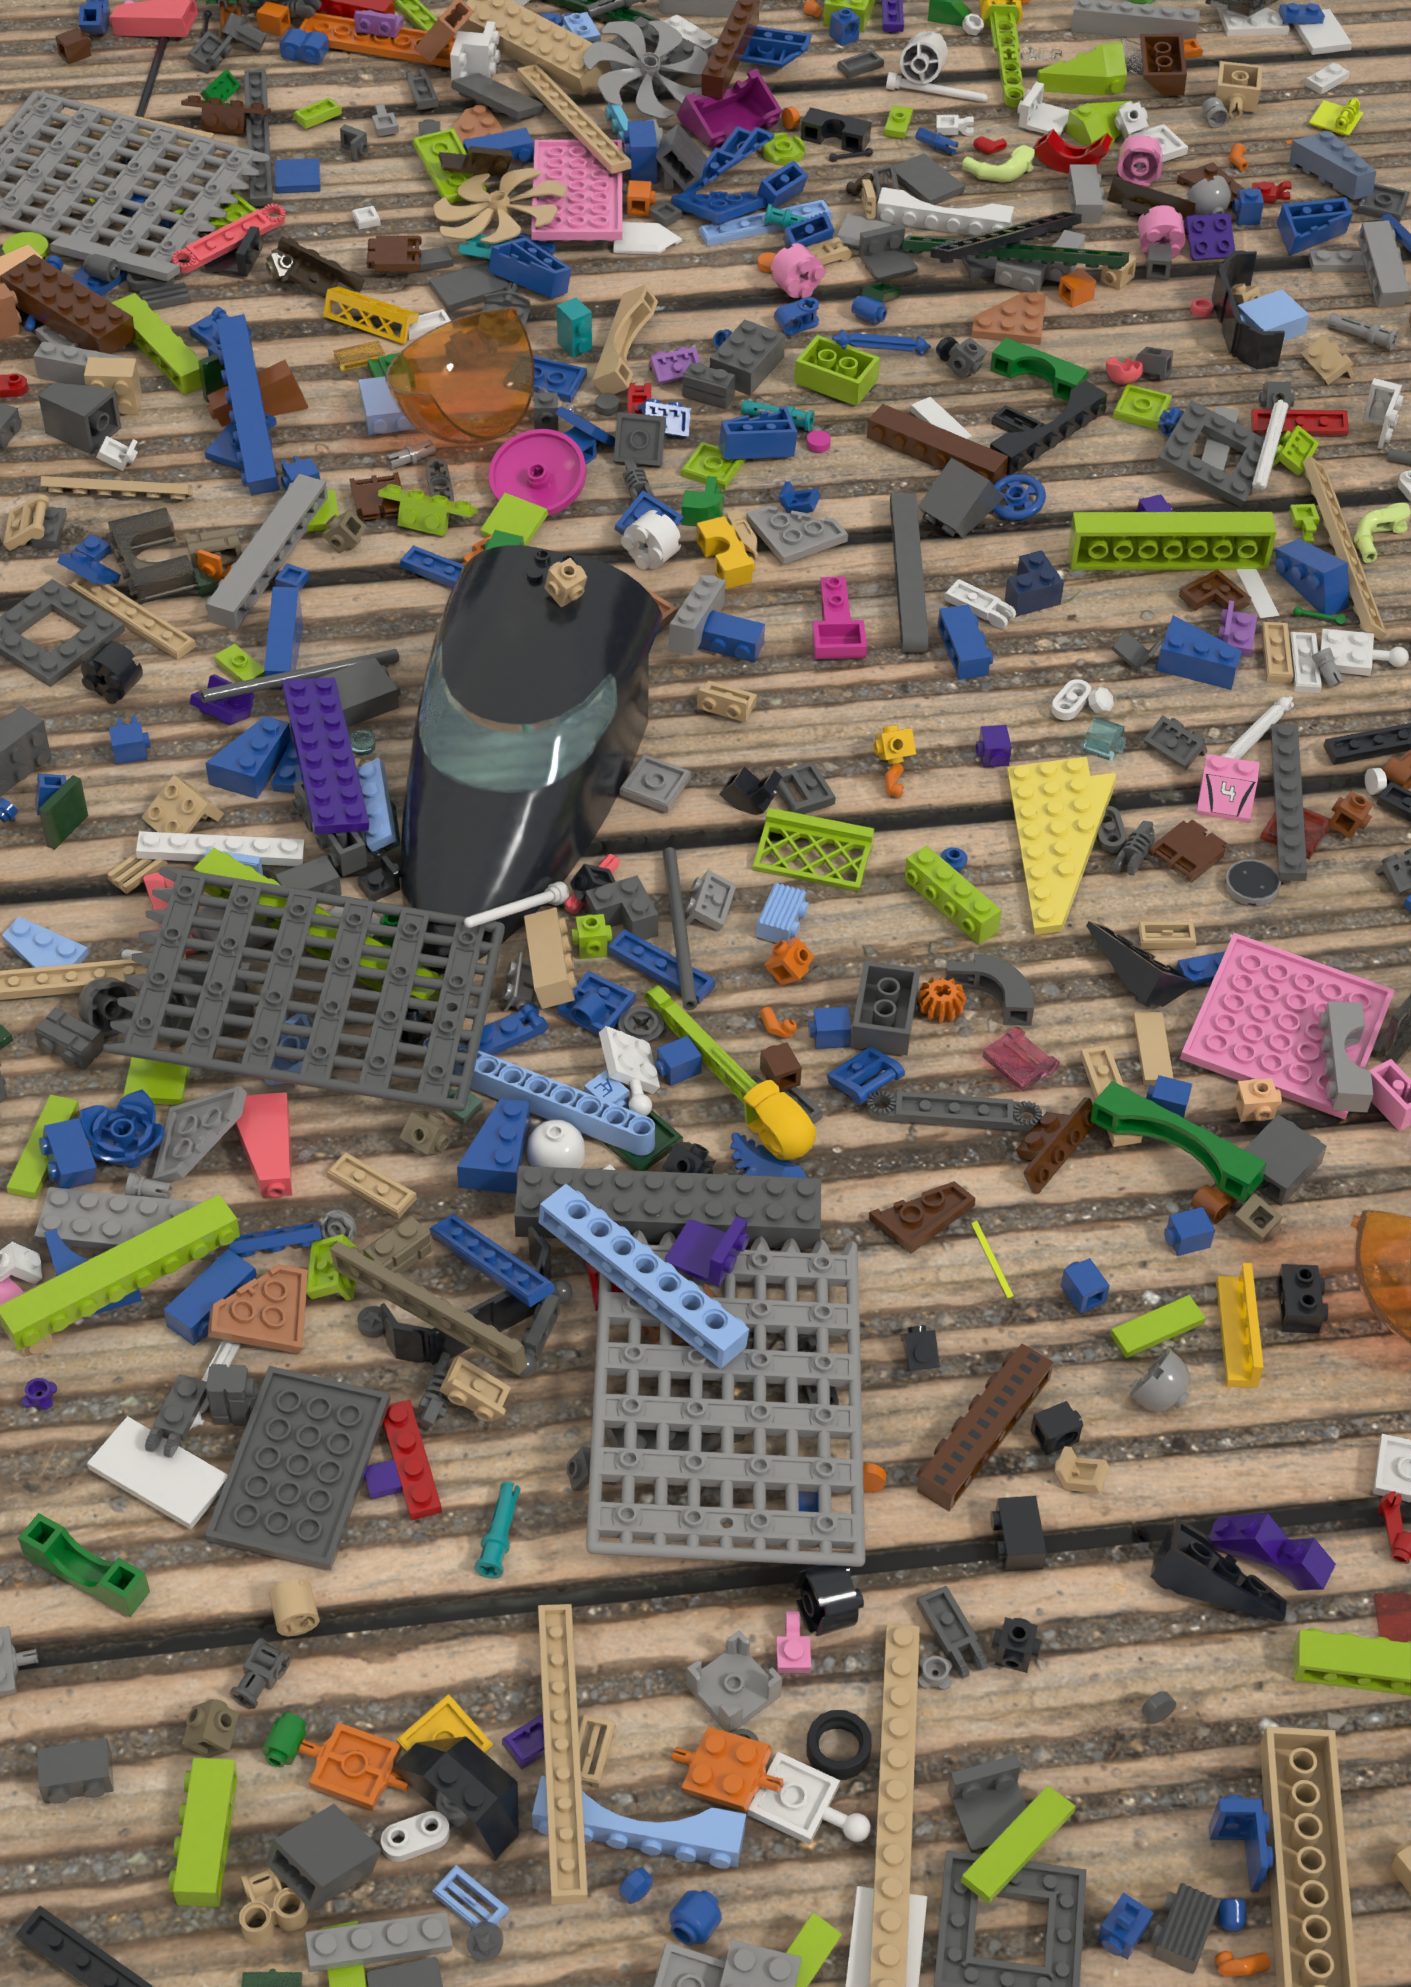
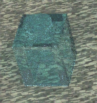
(1104, 739)

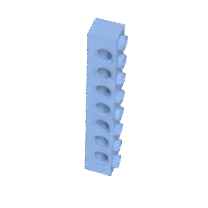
(644, 1276)

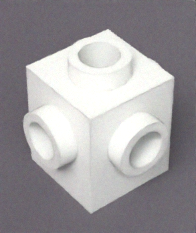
(1131, 119)

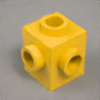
(894, 744)

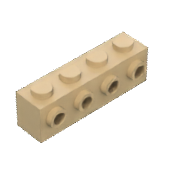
(550, 957)

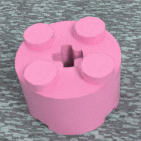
(1140, 160)
(1162, 226)
(797, 271)

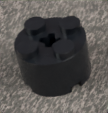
(111, 671)
(827, 1598)

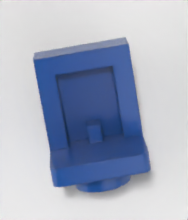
(800, 501)

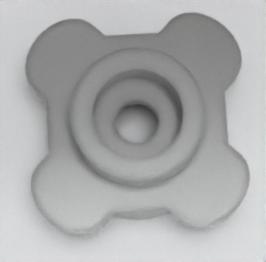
(937, 1664)

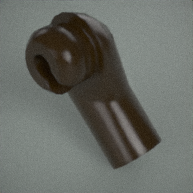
(856, 188)

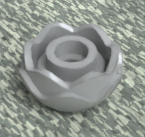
(338, 1218)

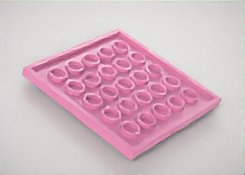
(1266, 1020)

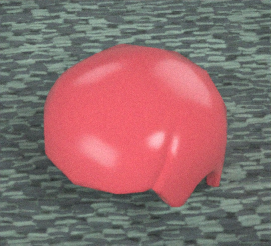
(1123, 373)

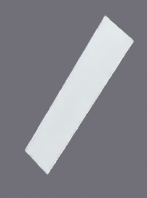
(1258, 593)

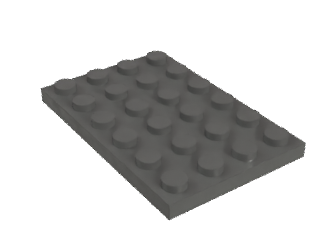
(298, 1468)

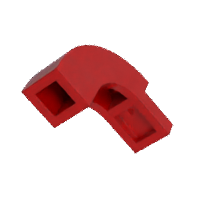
(1060, 155)

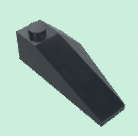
(1138, 970)

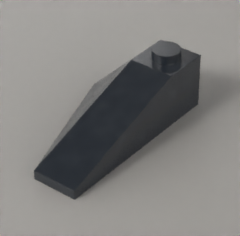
(1199, 1572)

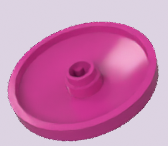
(540, 469)

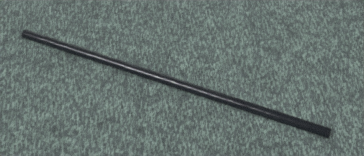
(142, 107)

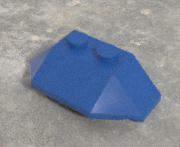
(775, 46)

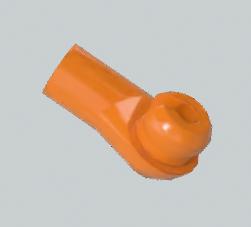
(812, 8)
(1241, 1966)

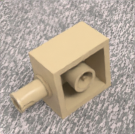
(1239, 87)

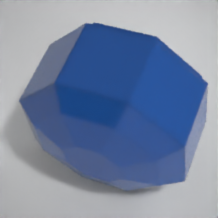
(636, 1885)

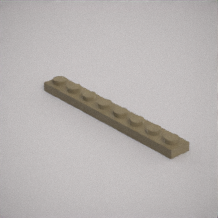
(429, 1308)

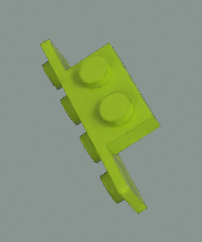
(425, 512)

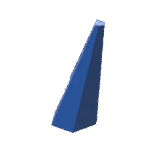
(736, 148)

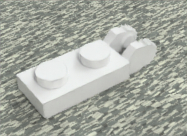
(981, 603)

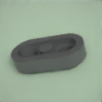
(139, 282)
(1111, 834)

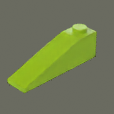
(1090, 73)
(1093, 121)

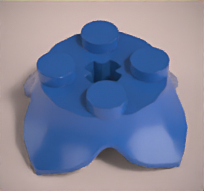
(123, 1133)

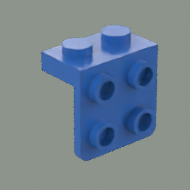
(1245, 1820)

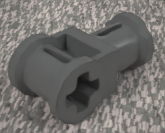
(261, 1670)

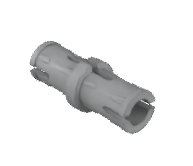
(410, 454)

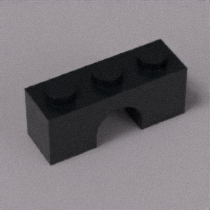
(821, 124)

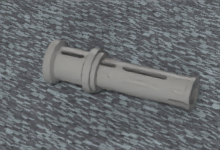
(1372, 333)

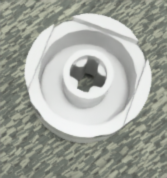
(651, 540)

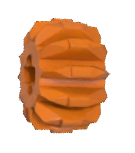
(941, 999)

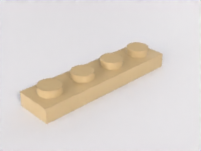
(1101, 1070)

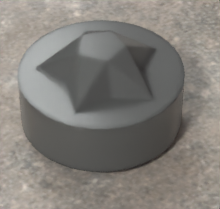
(370, 1322)
(485, 1941)

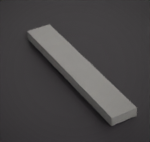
(127, 261)

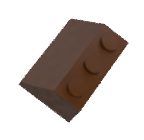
(1164, 63)

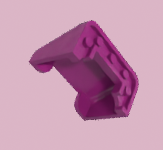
(744, 105)

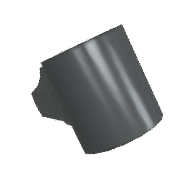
(243, 32)

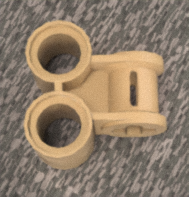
(267, 1902)

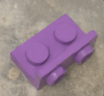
(378, 23)
(671, 366)
(1238, 629)

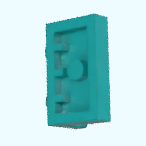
(478, 249)

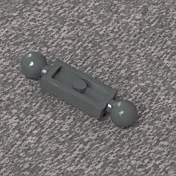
(544, 1321)

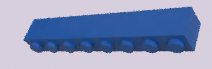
(247, 404)

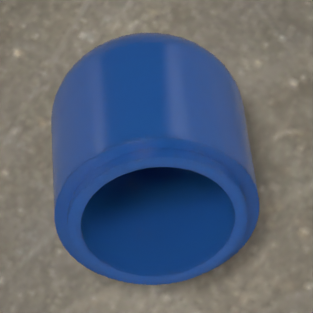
(1232, 1914)

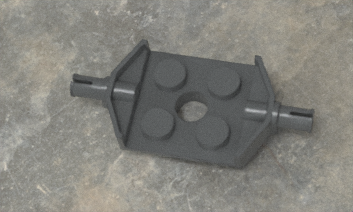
(509, 299)

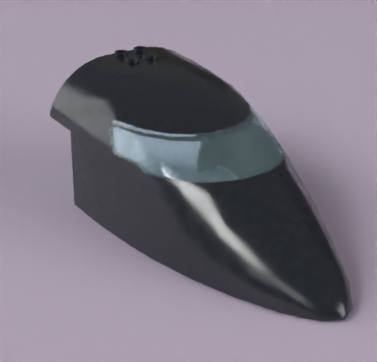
(521, 732)

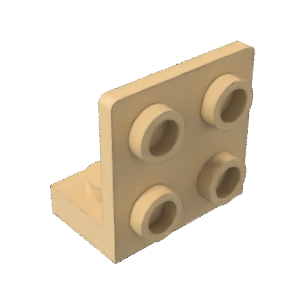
(179, 808)

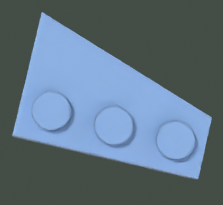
(41, 946)

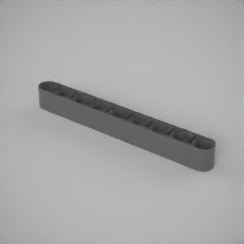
(908, 573)

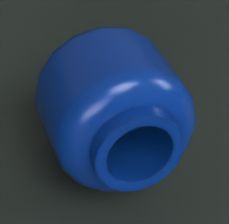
(695, 1917)

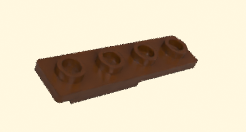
(224, 116)
(1053, 1142)

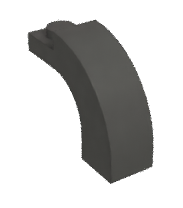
(1000, 981)

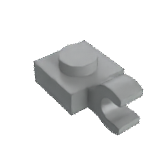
(384, 122)

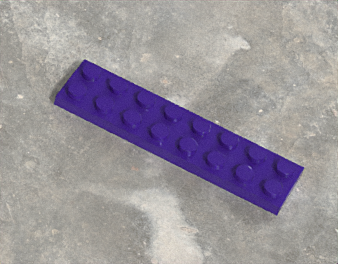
(325, 756)

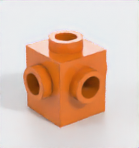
(789, 960)

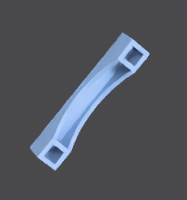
(707, 1837)

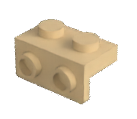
(1327, 360)
(726, 701)
(475, 1389)

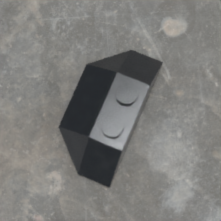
(465, 1789)

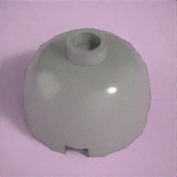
(1210, 196)
(1163, 1384)

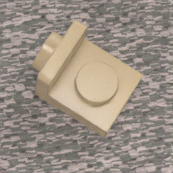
(1120, 277)

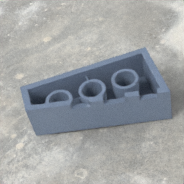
(1334, 164)

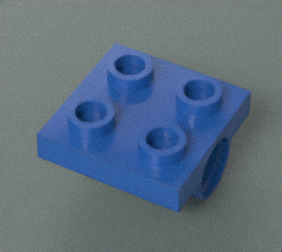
(596, 1003)

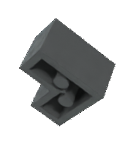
(625, 904)

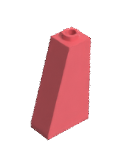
(154, 18)
(267, 1142)

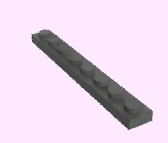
(1288, 803)

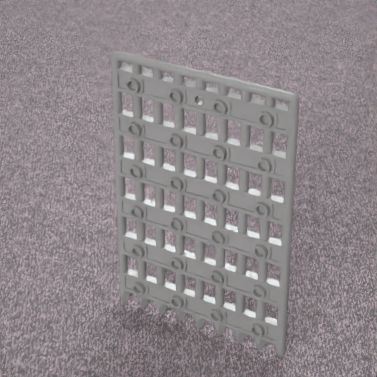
(122, 188)
(731, 1417)

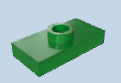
(221, 87)

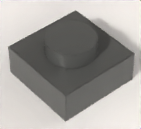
(666, 214)

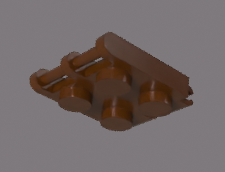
(394, 253)
(366, 496)
(1189, 849)

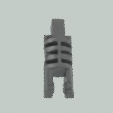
(301, 8)
(636, 479)
(1135, 849)
(433, 1401)

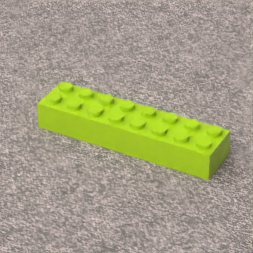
(1171, 540)

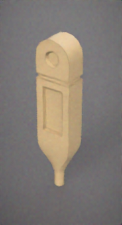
(743, 531)

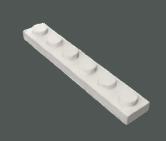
(194, 846)

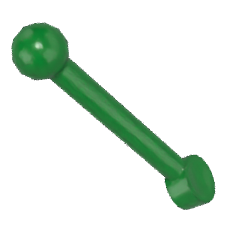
(1340, 619)

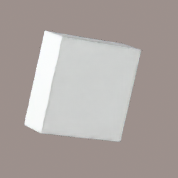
(366, 217)

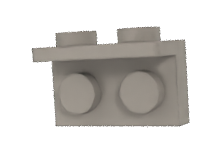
(709, 900)

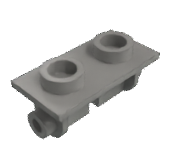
(518, 974)

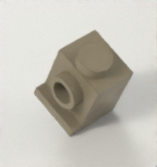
(1254, 1210)

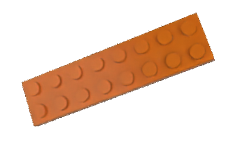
(343, 36)

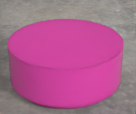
(818, 441)

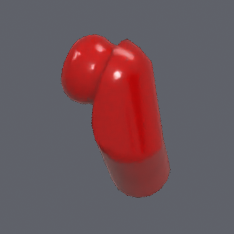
(988, 146)

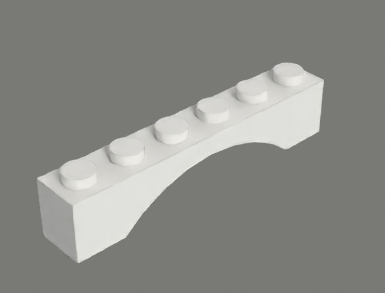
(900, 207)

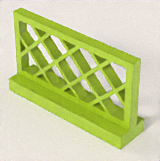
(818, 832)

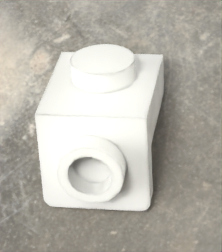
(117, 453)
(20, 1263)

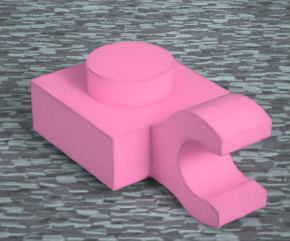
(793, 1650)

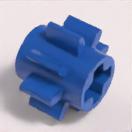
(1169, 420)

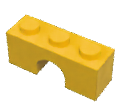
(731, 560)

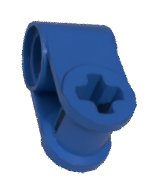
(797, 317)

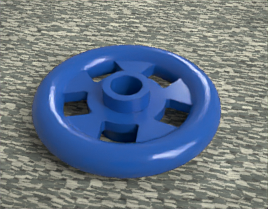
(1018, 496)

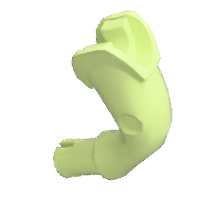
(1012, 169)
(1380, 520)

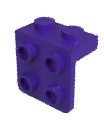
(1209, 236)
(707, 1250)

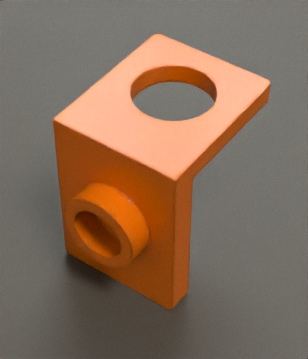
(212, 565)

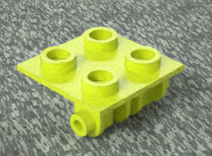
(1337, 117)

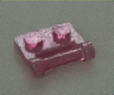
(1017, 1065)

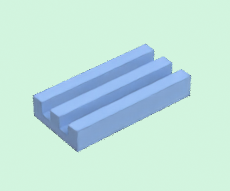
(439, 1893)

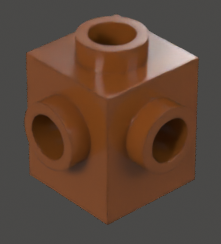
(1350, 814)

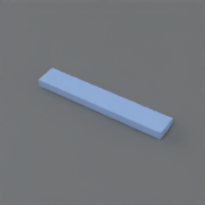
(753, 224)

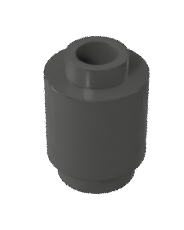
(102, 267)

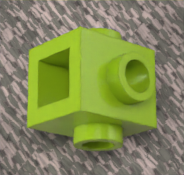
(591, 936)

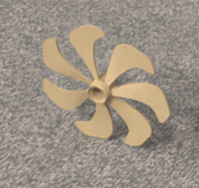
(496, 206)

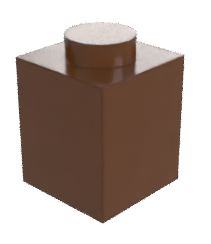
(73, 45)
(781, 1066)

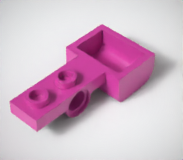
(837, 634)

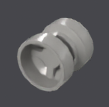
(1215, 112)

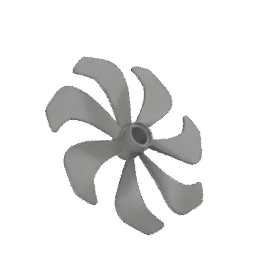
(645, 67)

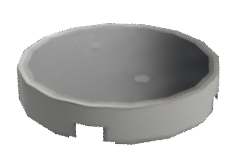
(1252, 882)

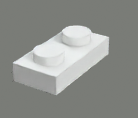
(1327, 78)

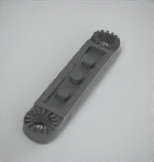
(953, 1110)

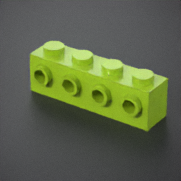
(952, 895)

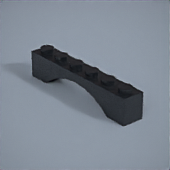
(1022, 447)

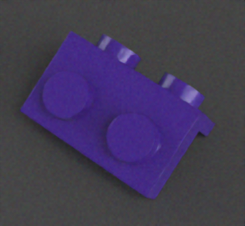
(227, 710)

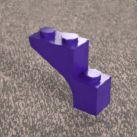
(1263, 1542)

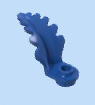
(760, 1163)

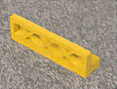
(372, 306)
(1240, 1328)

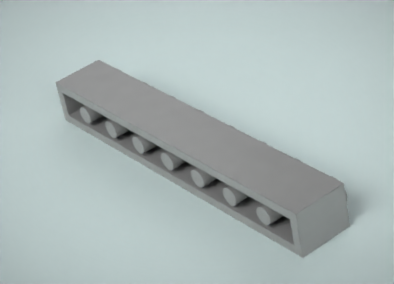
(266, 552)

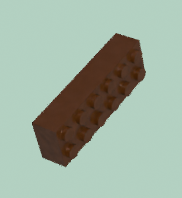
(69, 306)

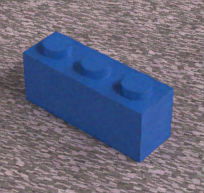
(516, 140)
(732, 636)
(964, 642)
(190, 1310)

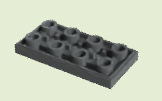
(497, 96)

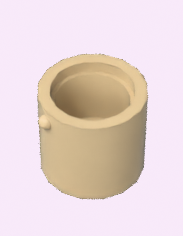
(294, 1607)

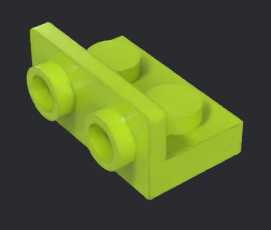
(1295, 449)
(322, 1276)

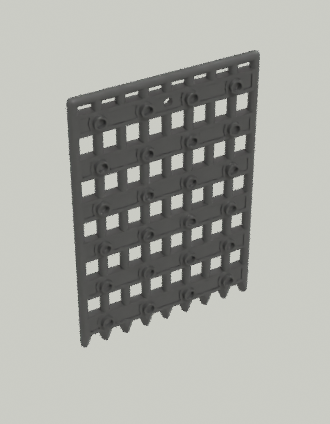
(336, 992)

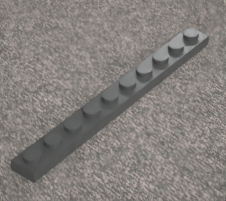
(258, 137)

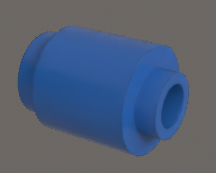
(869, 309)

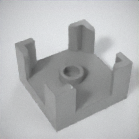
(733, 1685)

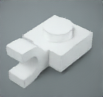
(950, 125)

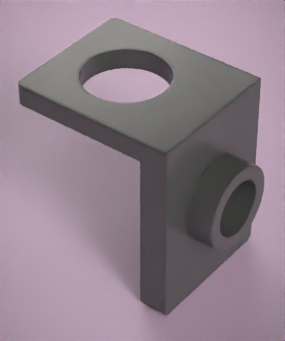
(1132, 651)

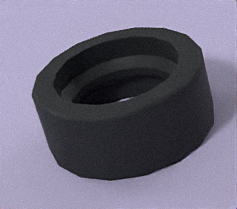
(839, 1720)

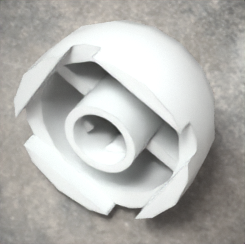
(556, 1145)

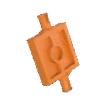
(354, 1766)
(727, 1769)

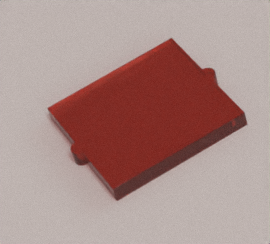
(1394, 1616)

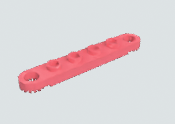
(227, 238)

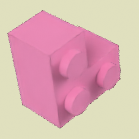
(1392, 1093)

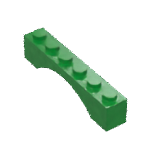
(1231, 1167)

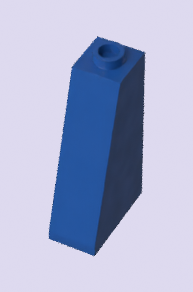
(283, 631)

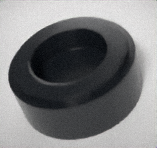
(944, 347)

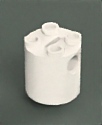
(923, 57)

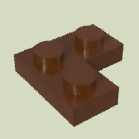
(1215, 588)

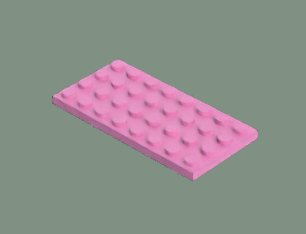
(592, 198)

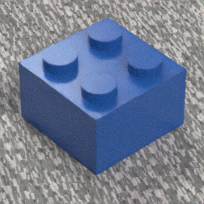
(641, 150)

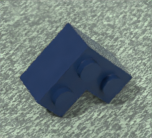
(1035, 585)

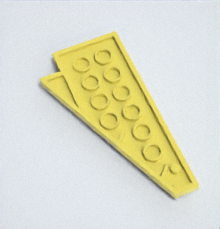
(1057, 825)

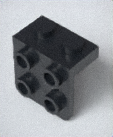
(240, 260)

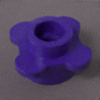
(36, 1387)

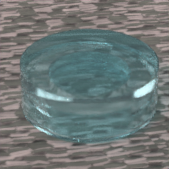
(362, 742)

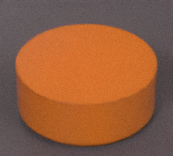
(790, 117)
(765, 261)
(873, 1477)

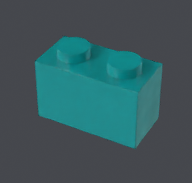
(574, 327)

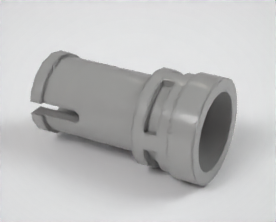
(1325, 661)
(141, 1186)

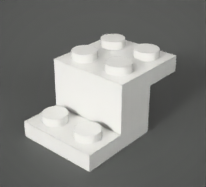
(475, 53)

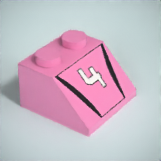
(1228, 788)

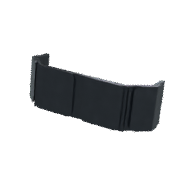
(1243, 340)
(501, 1311)

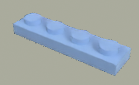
(377, 803)

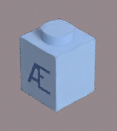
(608, 1090)

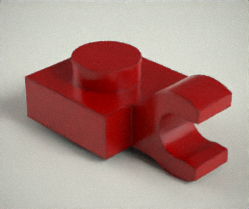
(1271, 192)

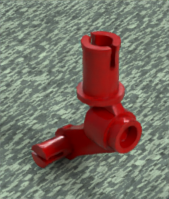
(1398, 1539)

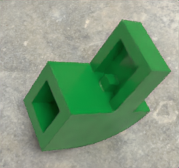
(703, 505)

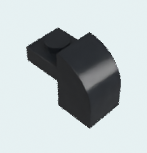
(749, 793)

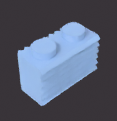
(782, 913)

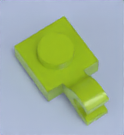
(1305, 517)

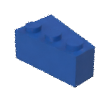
(1313, 222)
(530, 267)
(759, 436)
(1315, 575)
(1198, 655)
(251, 758)
(497, 1149)

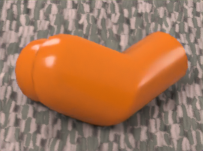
(1236, 156)
(891, 776)
(773, 1026)

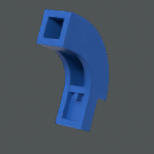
(94, 17)

